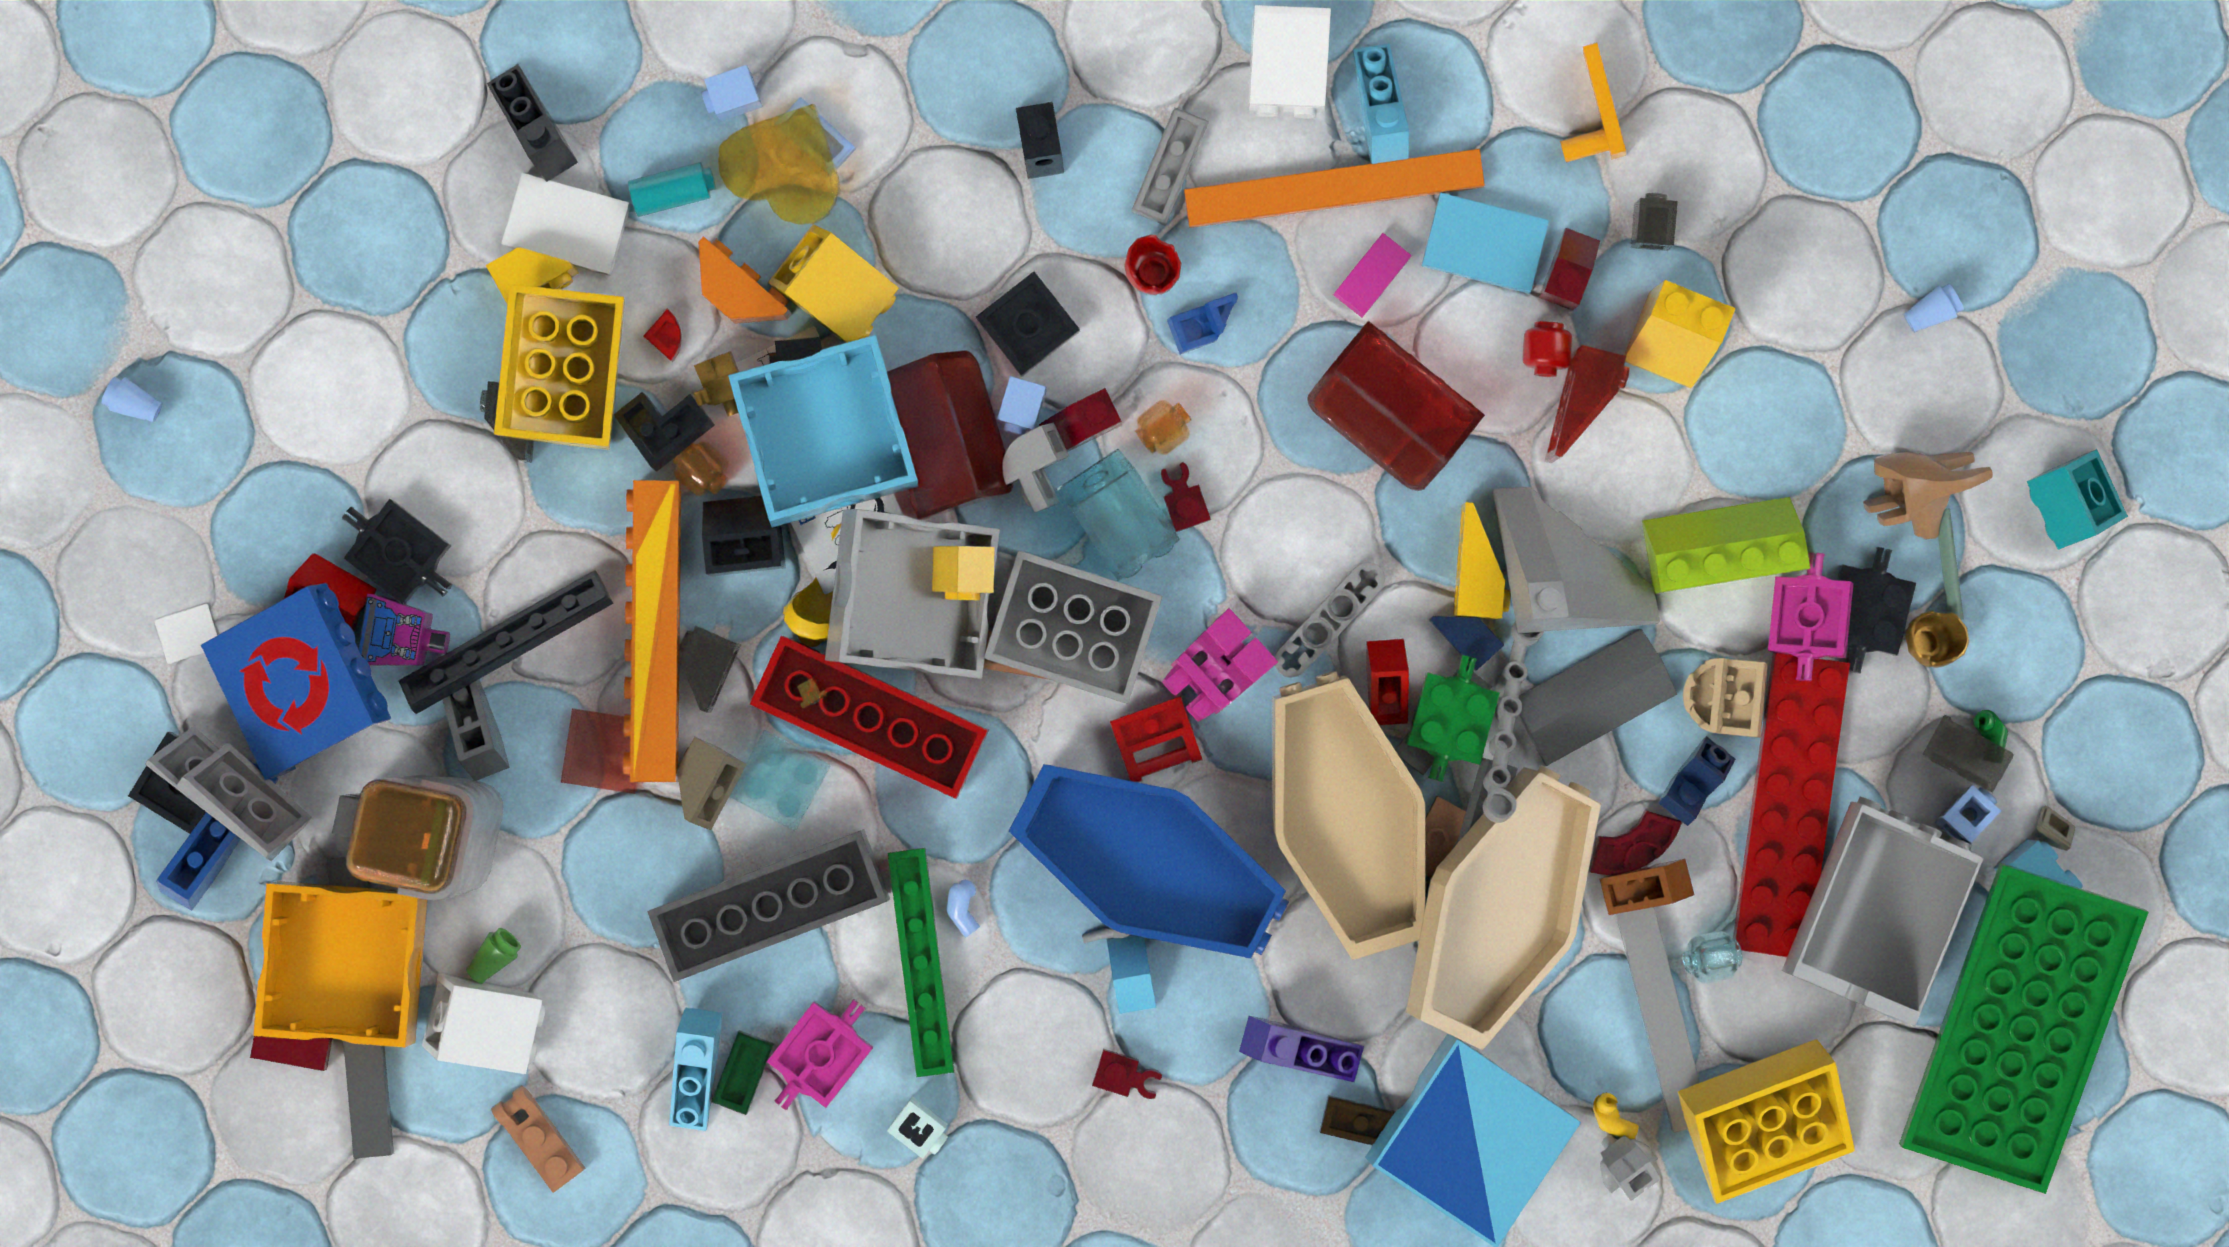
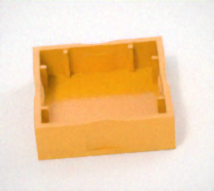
(340, 964)

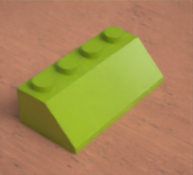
(1725, 545)

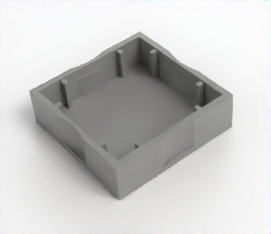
(886, 601)

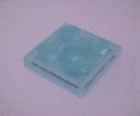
(780, 780)

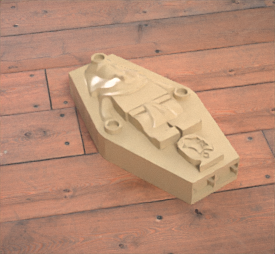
(1348, 815)
(1504, 908)

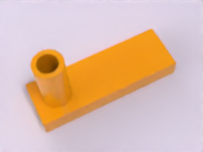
(1610, 136)

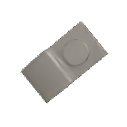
(1027, 462)

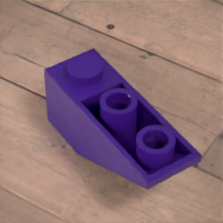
(1300, 1049)

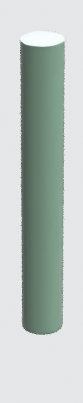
(1949, 565)

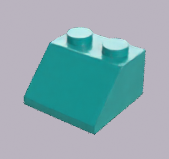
(2076, 499)

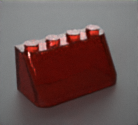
(1393, 408)
(949, 432)

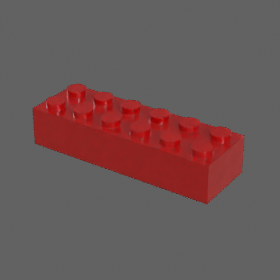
(871, 717)

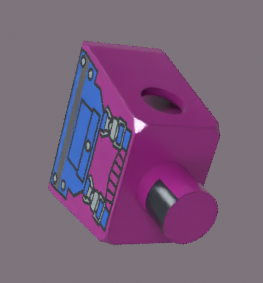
(398, 634)

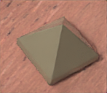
(2055, 829)

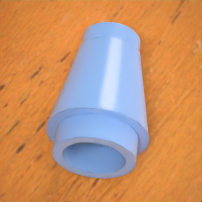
(1935, 308)
(130, 400)

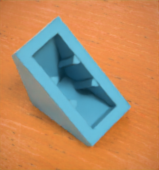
(1131, 973)

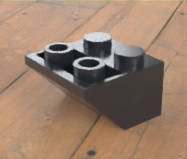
(740, 537)

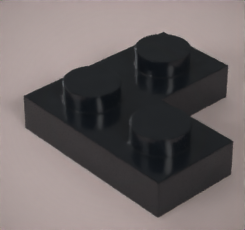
(664, 436)

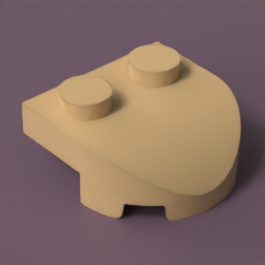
(1727, 696)

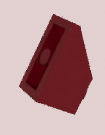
(1570, 269)
(1085, 419)

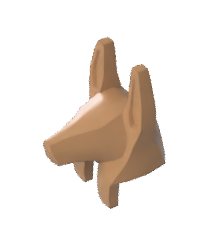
(1922, 488)

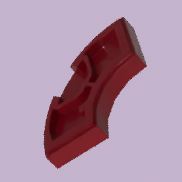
(1636, 847)

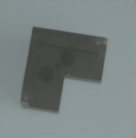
(1968, 754)

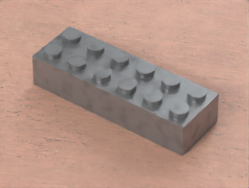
(768, 905)

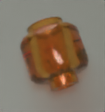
(1163, 427)
(701, 468)

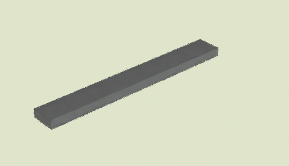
(365, 1069)

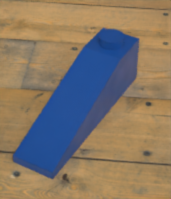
(198, 860)

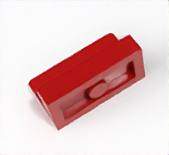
(348, 588)

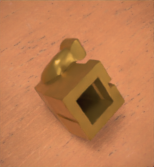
(716, 383)

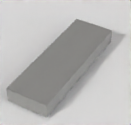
(1169, 166)

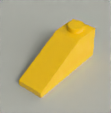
(1478, 575)

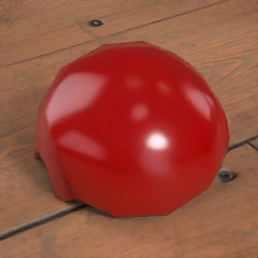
(1152, 265)

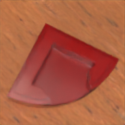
(666, 335)

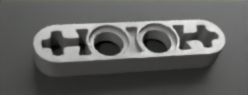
(1326, 617)

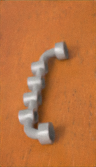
(1500, 803)

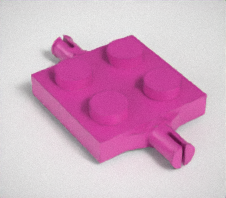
(1810, 617)
(820, 1054)

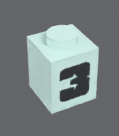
(919, 1128)

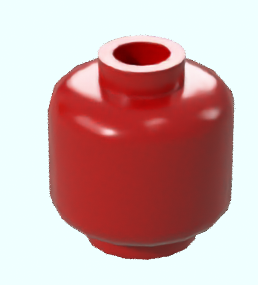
(1547, 348)

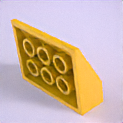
(559, 366)
(1767, 1120)

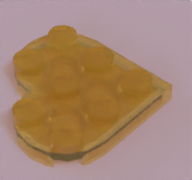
(784, 164)

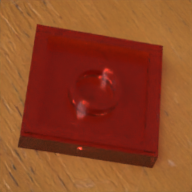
(597, 752)

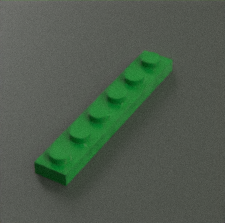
(921, 962)

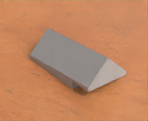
(231, 791)

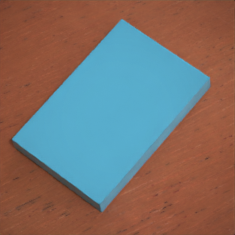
(1485, 243)

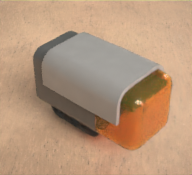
(421, 834)

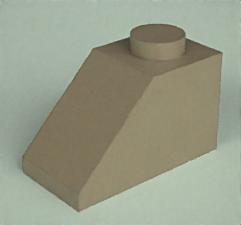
(706, 781)

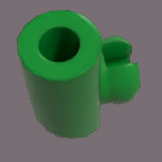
(1991, 727)

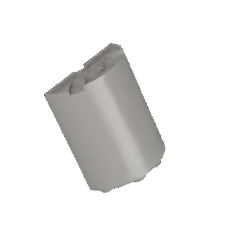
(1883, 911)

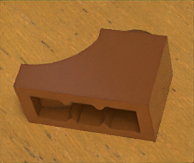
(1647, 887)

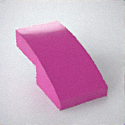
(1372, 275)

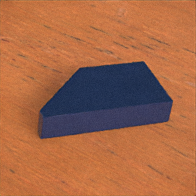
(1468, 637)

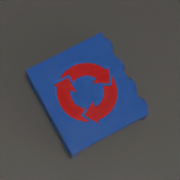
(295, 680)

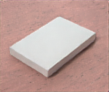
(566, 223)

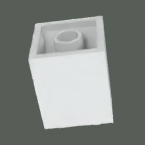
(1289, 60)
(482, 1024)

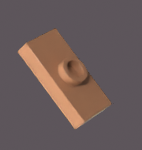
(1441, 832)

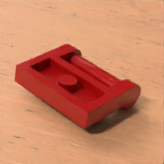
(1151, 728)

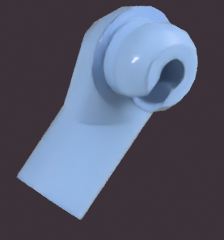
(958, 906)

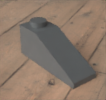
(475, 732)

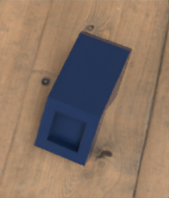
(1696, 780)

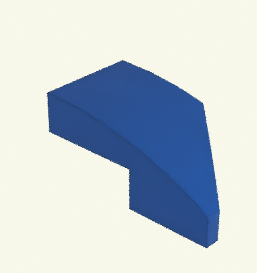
(1202, 324)

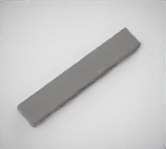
(1659, 1008)

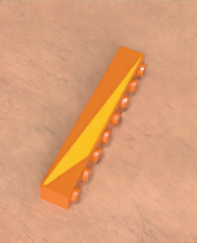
(655, 631)

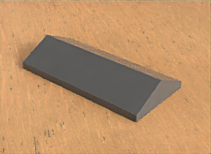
(1595, 697)

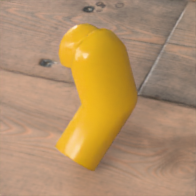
(1609, 1118)

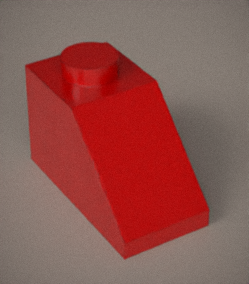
(1387, 681)

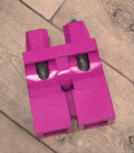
(1244, 666)

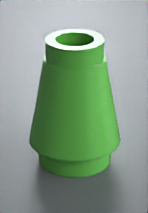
(493, 955)

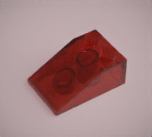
(1587, 389)

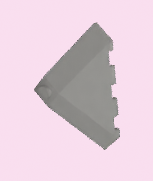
(1562, 575)

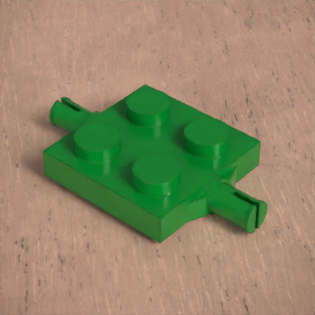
(1452, 718)

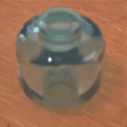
(1712, 957)

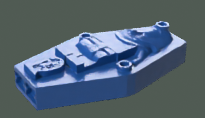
(1148, 861)

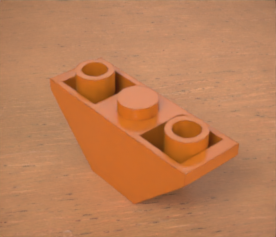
(736, 288)

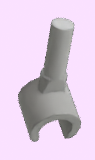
(1102, 934)

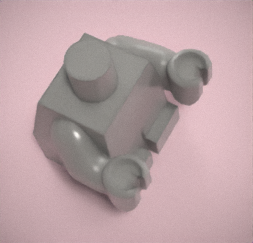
(1628, 1166)

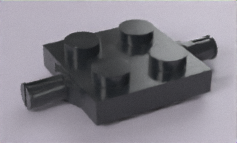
(397, 551)
(1877, 609)

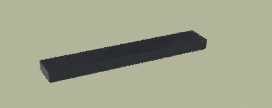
(505, 642)

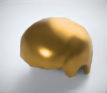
(1937, 638)

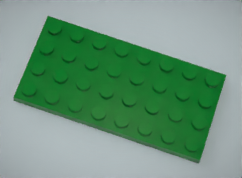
(2023, 1028)

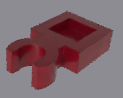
(1185, 504)
(1119, 1073)

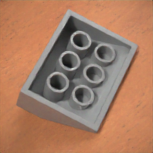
(1073, 627)

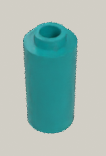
(671, 189)

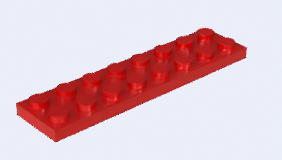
(1790, 802)

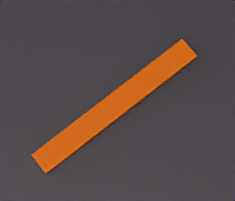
(1334, 188)

